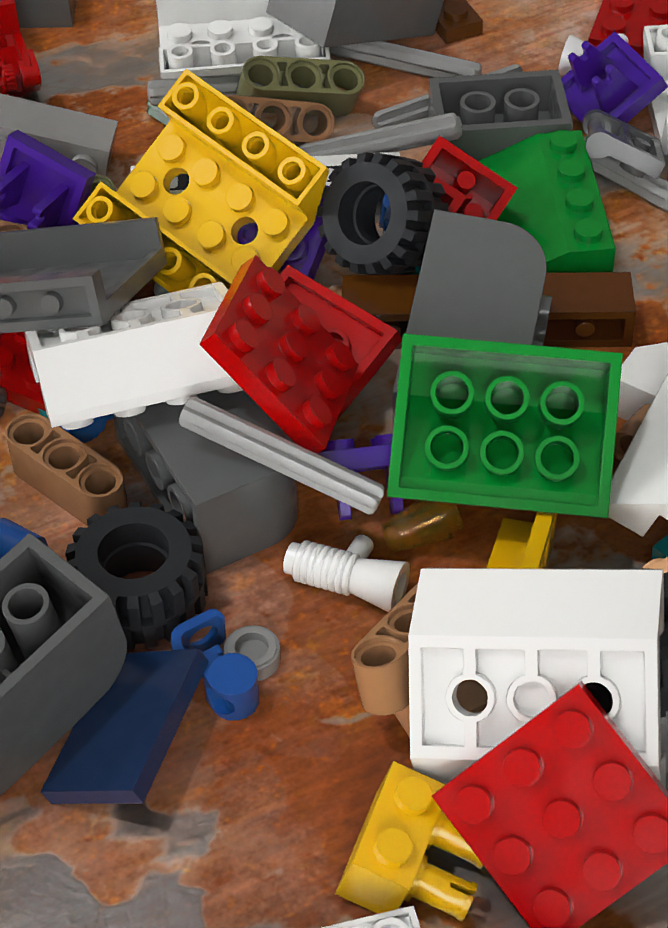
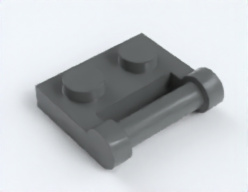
(635, 149)

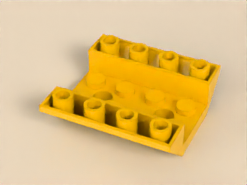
(236, 177)

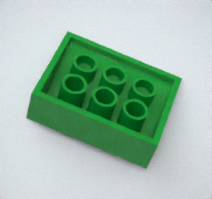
(557, 200)
(505, 425)

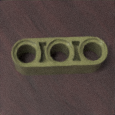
(317, 76)

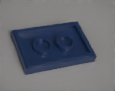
(127, 732)

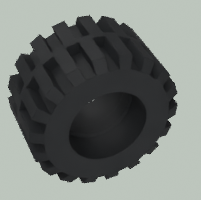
(352, 206)
(144, 541)

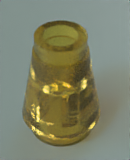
(421, 525)

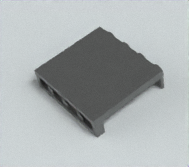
(75, 272)

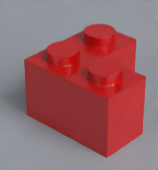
(467, 182)

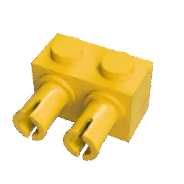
(390, 850)

